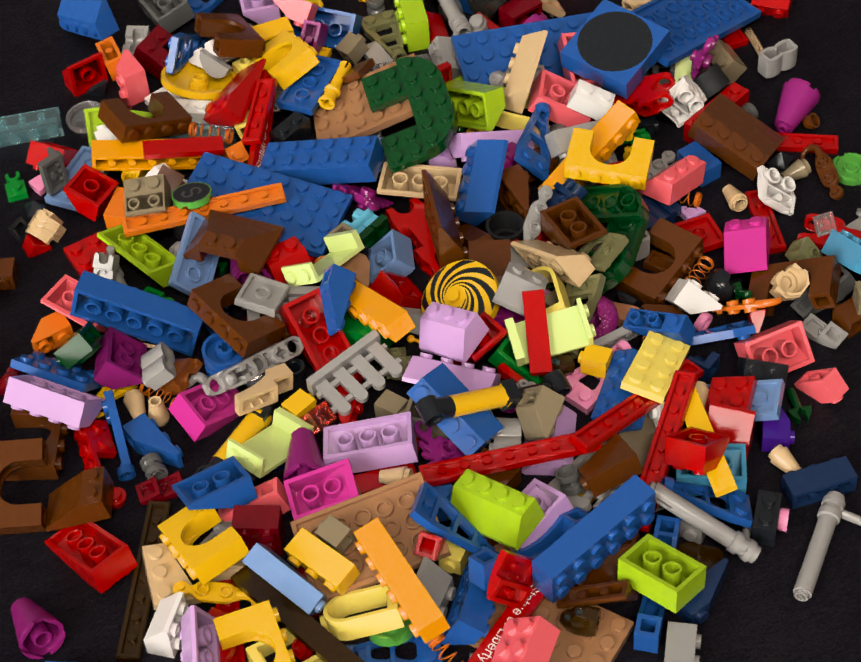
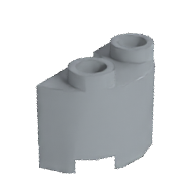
(134, 36)

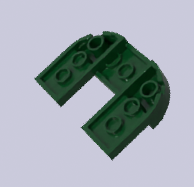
(431, 105)
(625, 215)

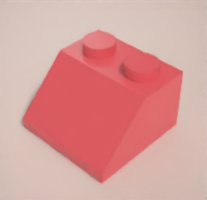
(131, 79)

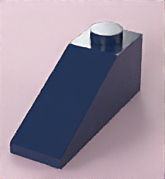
(699, 607)

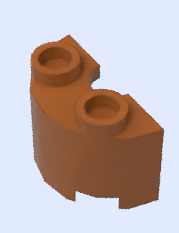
(184, 368)

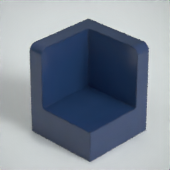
(709, 365)

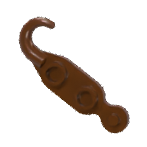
(826, 170)

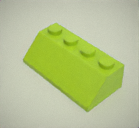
(476, 103)
(142, 253)
(496, 509)

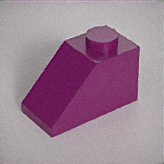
(314, 34)

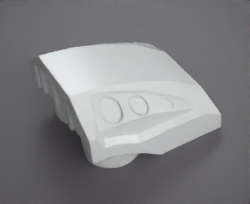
(687, 101)
(775, 190)

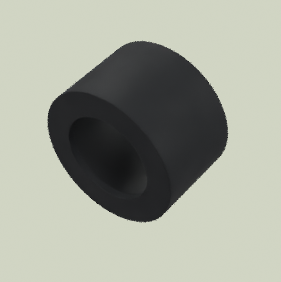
(712, 80)
(505, 222)

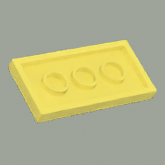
(655, 367)

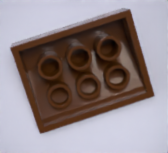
(735, 136)
(442, 223)

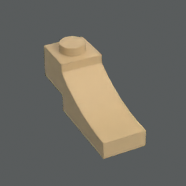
(266, 391)

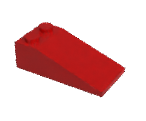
(234, 100)
(306, 320)
(93, 554)

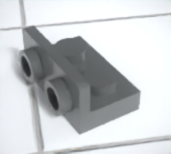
(53, 171)

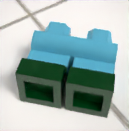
(369, 226)

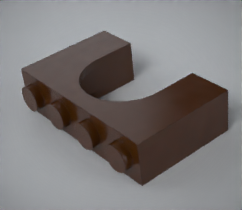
(231, 35)
(129, 127)
(683, 247)
(823, 278)
(242, 336)
(55, 447)
(15, 456)

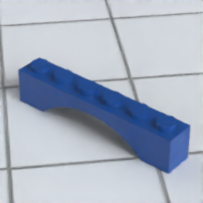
(483, 561)
(651, 614)

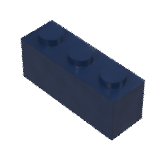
(815, 481)

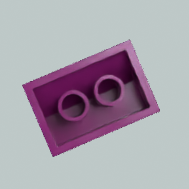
(118, 360)

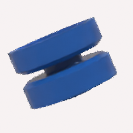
(218, 354)

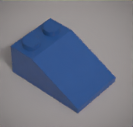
(217, 487)

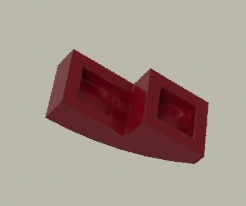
(158, 489)

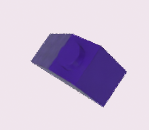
(776, 432)

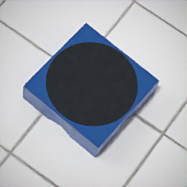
(615, 48)

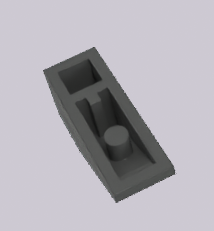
(803, 304)

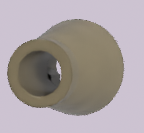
(798, 170)

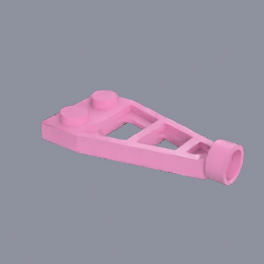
(582, 396)

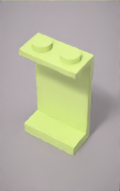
(341, 248)
(566, 329)
(269, 447)

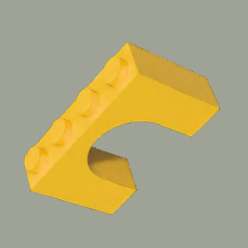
(288, 58)
(583, 166)
(201, 560)
(254, 624)

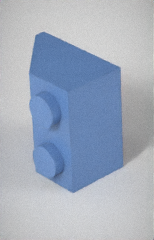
(392, 254)

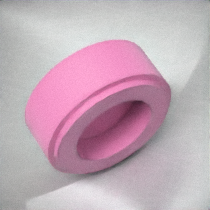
(703, 321)
(783, 519)

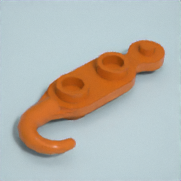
(748, 305)

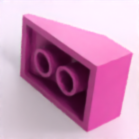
(746, 245)
(204, 414)
(321, 488)

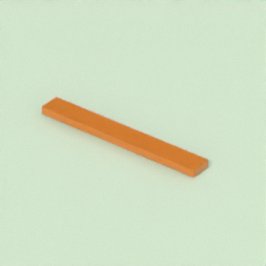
(227, 203)

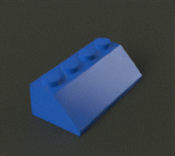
(87, 18)
(339, 25)
(481, 181)
(611, 393)
(467, 432)
(468, 613)

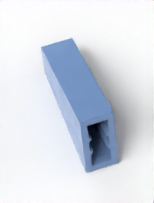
(285, 579)

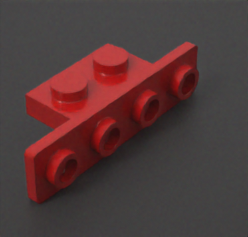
(95, 443)

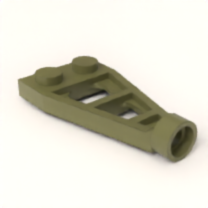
(383, 21)
(611, 247)
(590, 290)

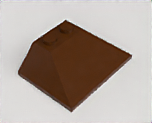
(235, 238)
(602, 584)

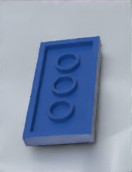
(306, 91)
(49, 369)

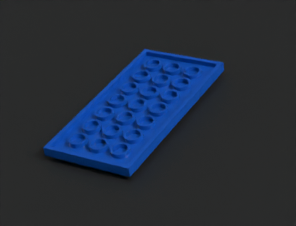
(695, 21)
(492, 49)
(309, 208)

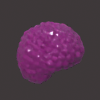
(605, 317)

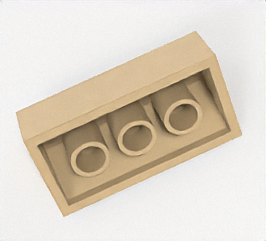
(523, 70)
(409, 181)
(566, 263)

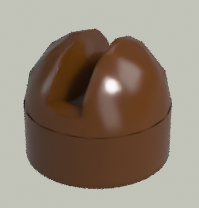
(811, 121)

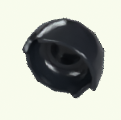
(719, 285)

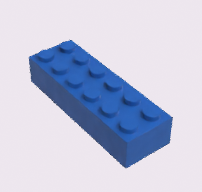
(326, 159)
(136, 313)
(594, 539)

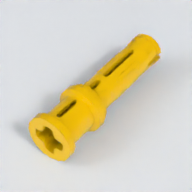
(332, 90)

